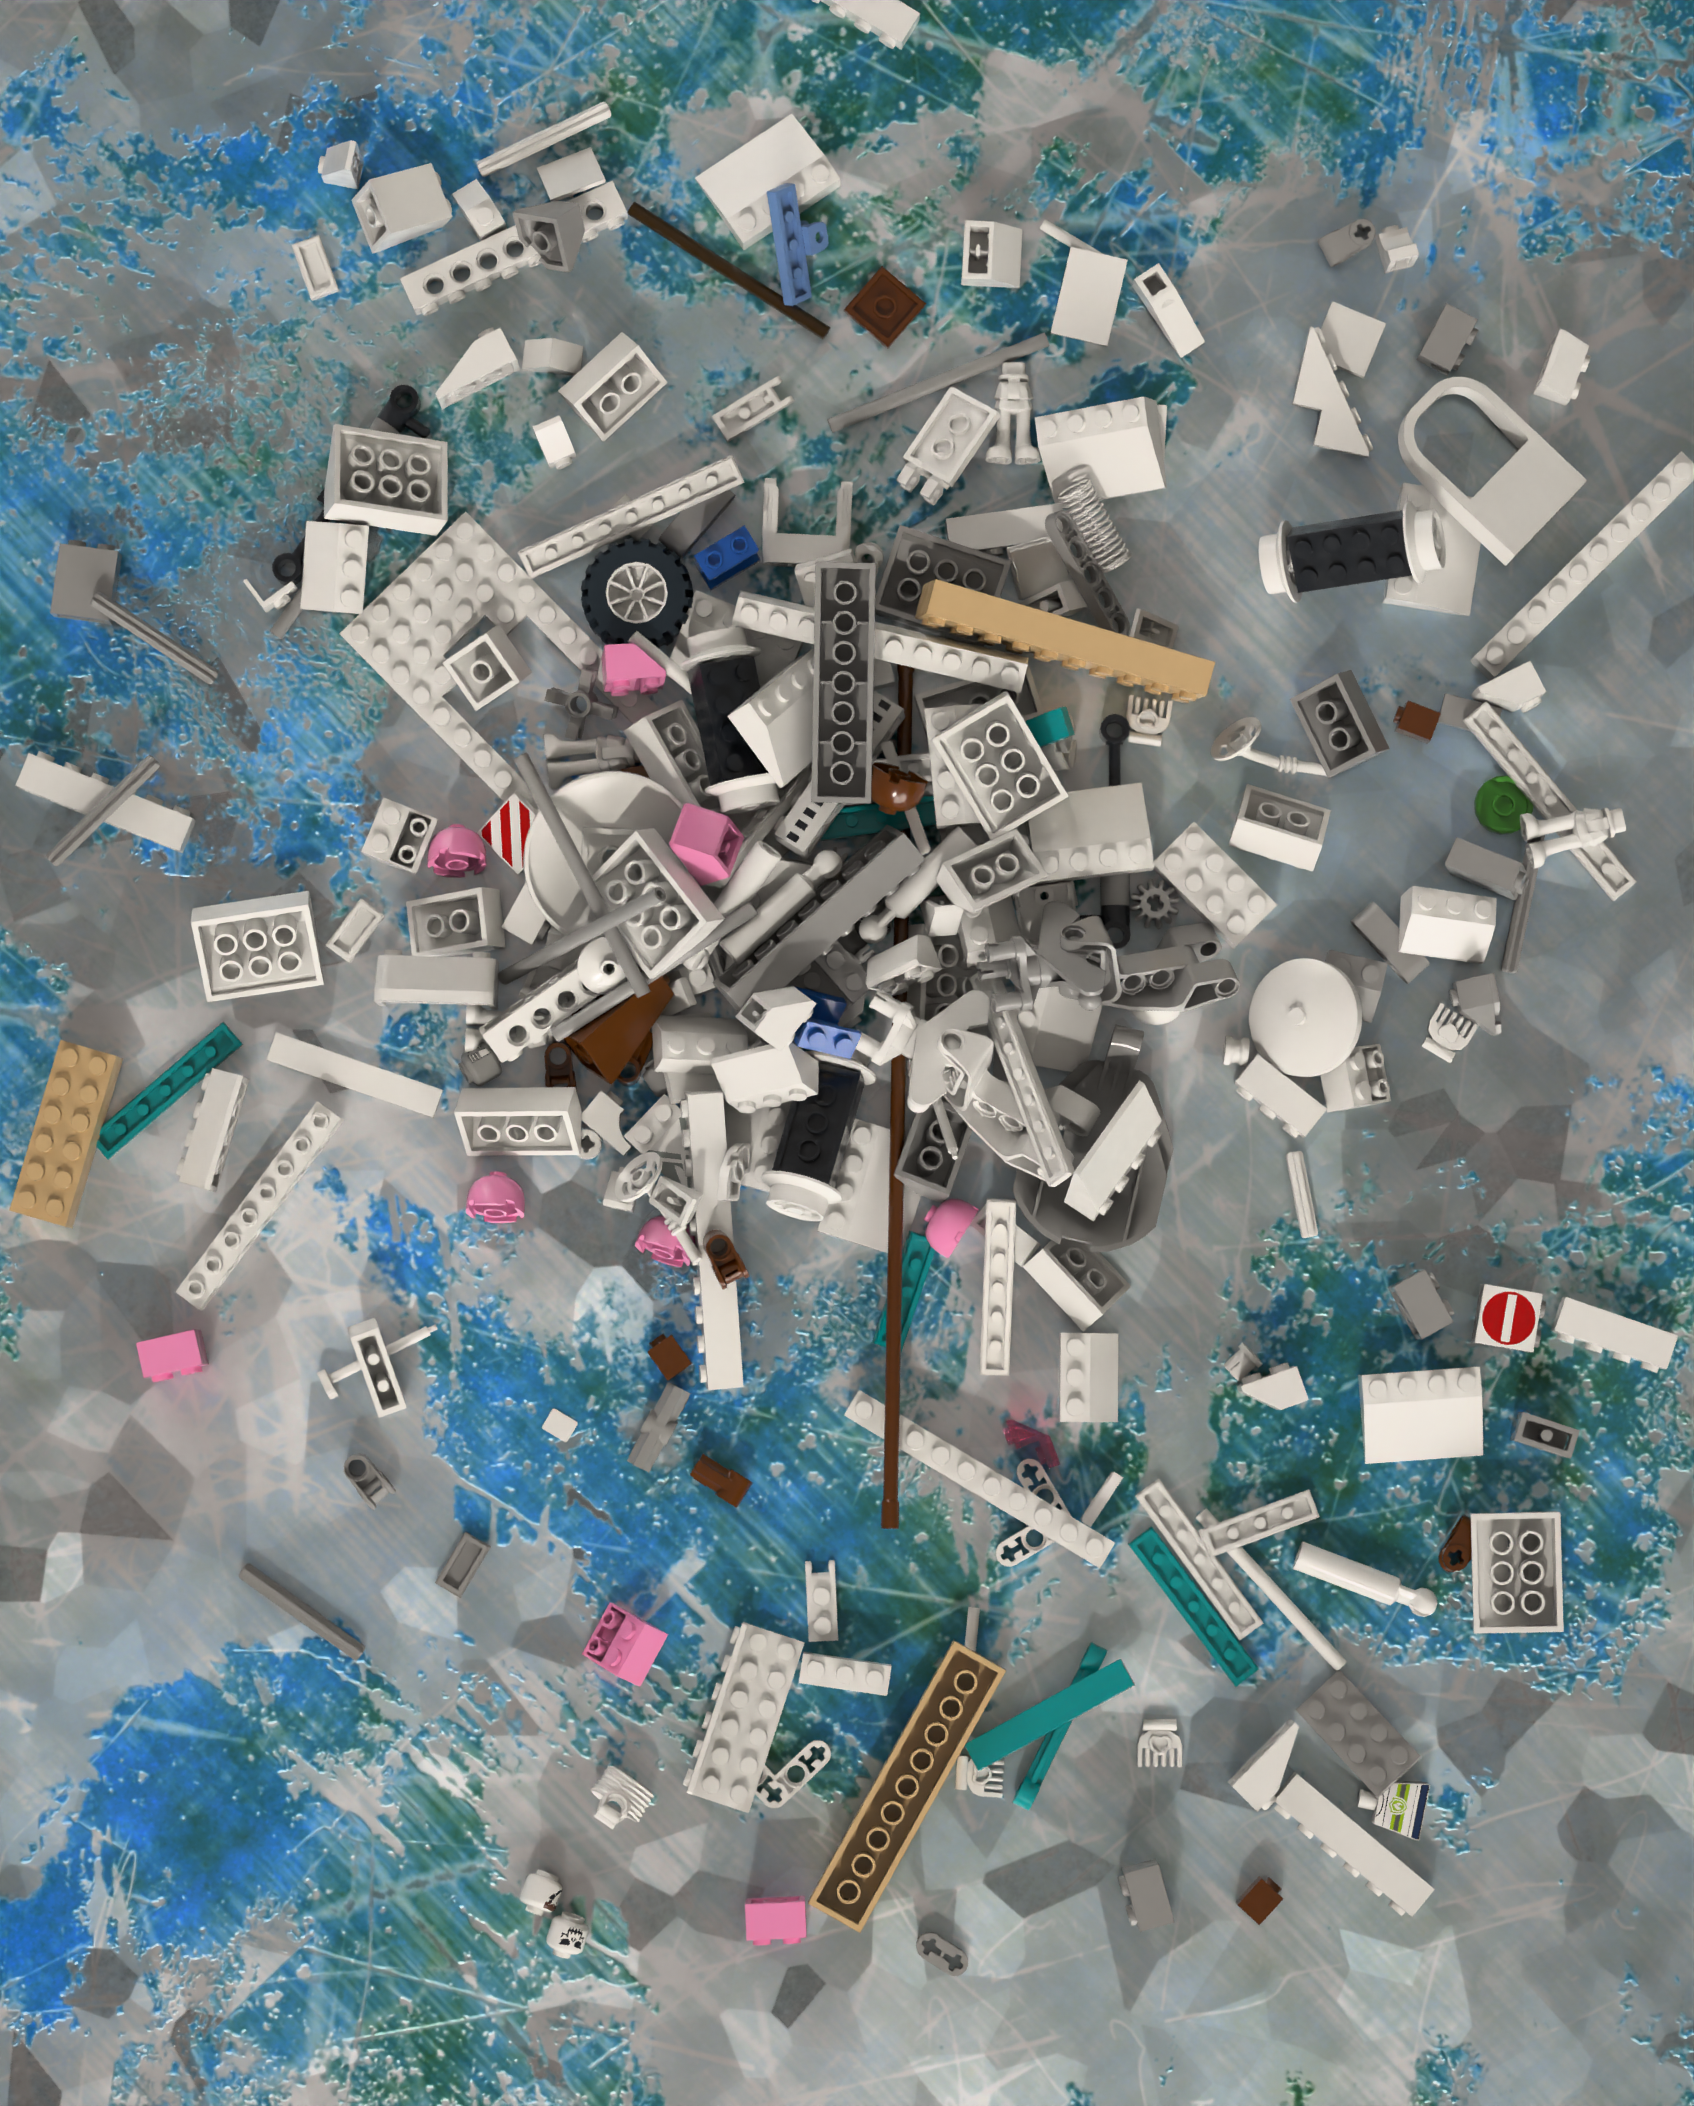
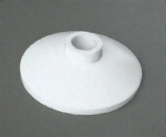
(591, 964)

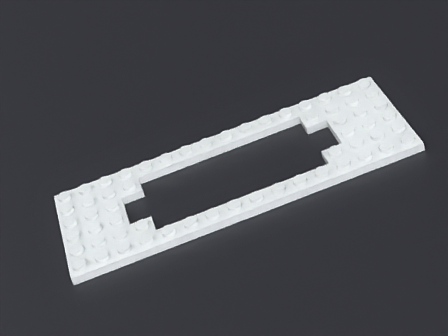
(436, 606)

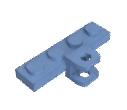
(793, 242)

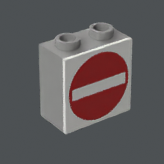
(1508, 1318)

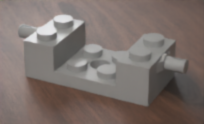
(834, 974)

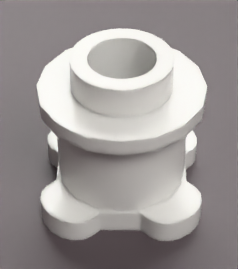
(871, 549)

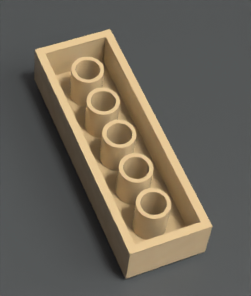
(66, 1134)

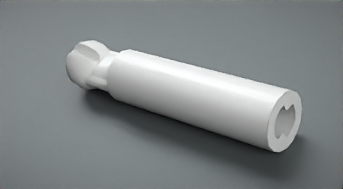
(917, 888)
(740, 891)
(781, 907)
(1362, 1579)

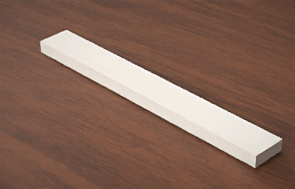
(631, 516)
(1545, 795)
(1026, 1087)

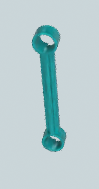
(1032, 1781)

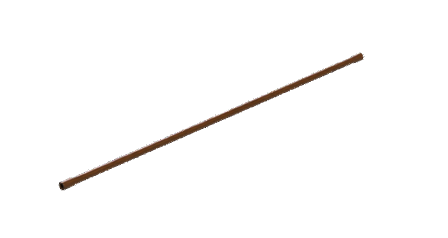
(890, 1501)

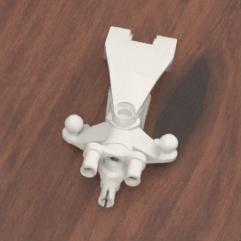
(956, 1065)

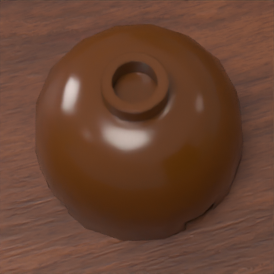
(896, 789)

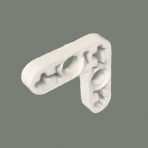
(1019, 1557)
(781, 1778)

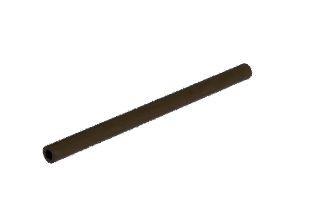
(728, 270)

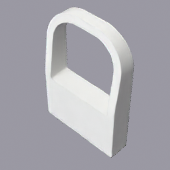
(1518, 497)

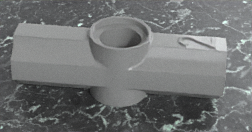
(658, 1427)

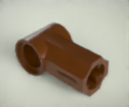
(638, 1060)
(726, 1483)

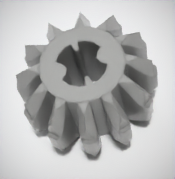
(1164, 900)

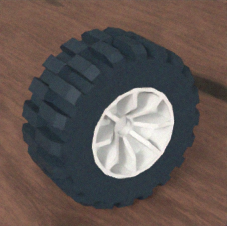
(638, 590)

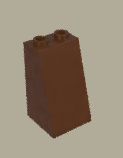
(614, 1036)

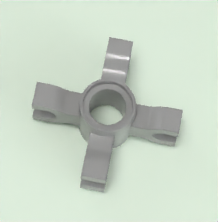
(586, 683)

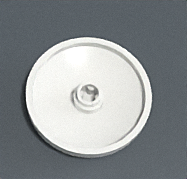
(1305, 1017)

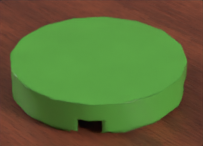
(1495, 808)

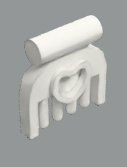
(1147, 723)
(1446, 1037)
(1160, 1740)
(968, 1774)

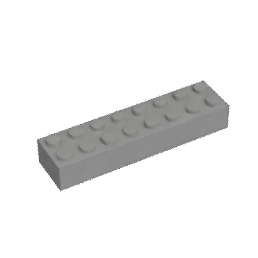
(843, 682)
(832, 913)

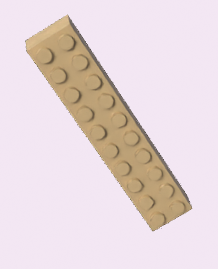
(1064, 640)
(906, 1786)

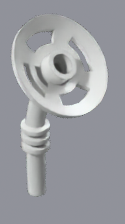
(1240, 744)
(646, 1184)

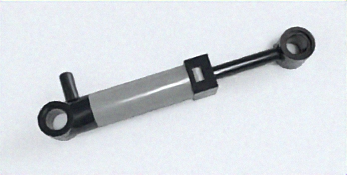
(391, 420)
(1115, 888)

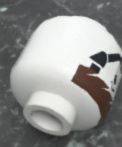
(541, 1892)

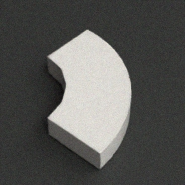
(732, 1171)

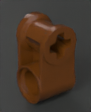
(559, 1073)
(726, 1263)
(1458, 1542)

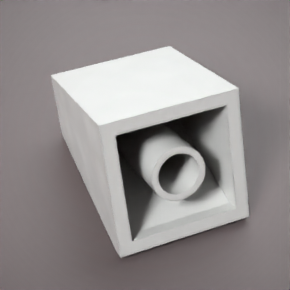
(401, 206)

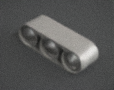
(694, 522)
(1384, 938)

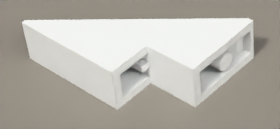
(1320, 391)

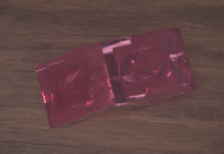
(1022, 1435)

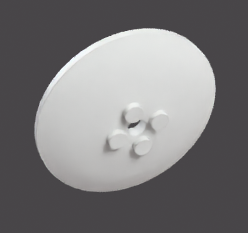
(600, 816)

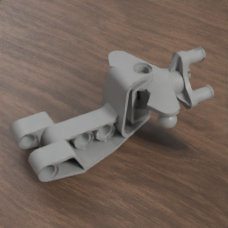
(1085, 967)

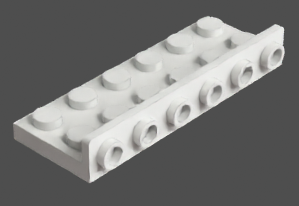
(743, 1717)

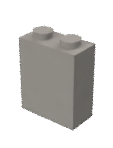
(82, 574)
(1487, 869)

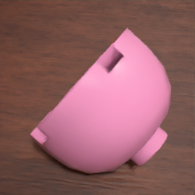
(456, 851)
(496, 1199)
(948, 1224)
(658, 1240)

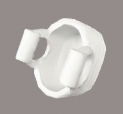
(624, 1790)

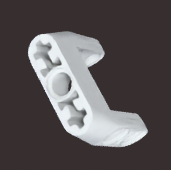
(793, 549)

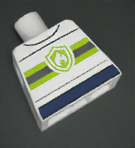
(1399, 1807)

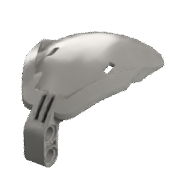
(1138, 1204)

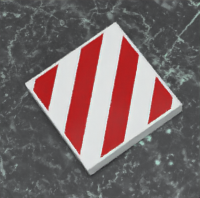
(508, 830)

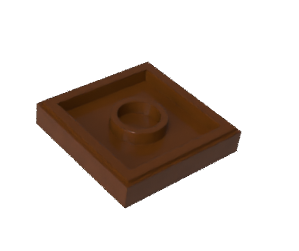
(884, 307)

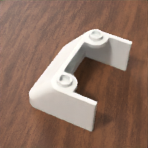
(437, 979)

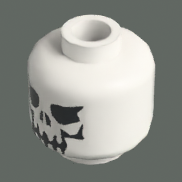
(567, 1934)

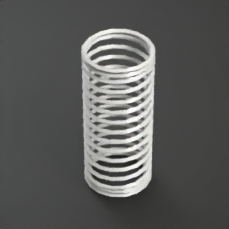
(1074, 493)

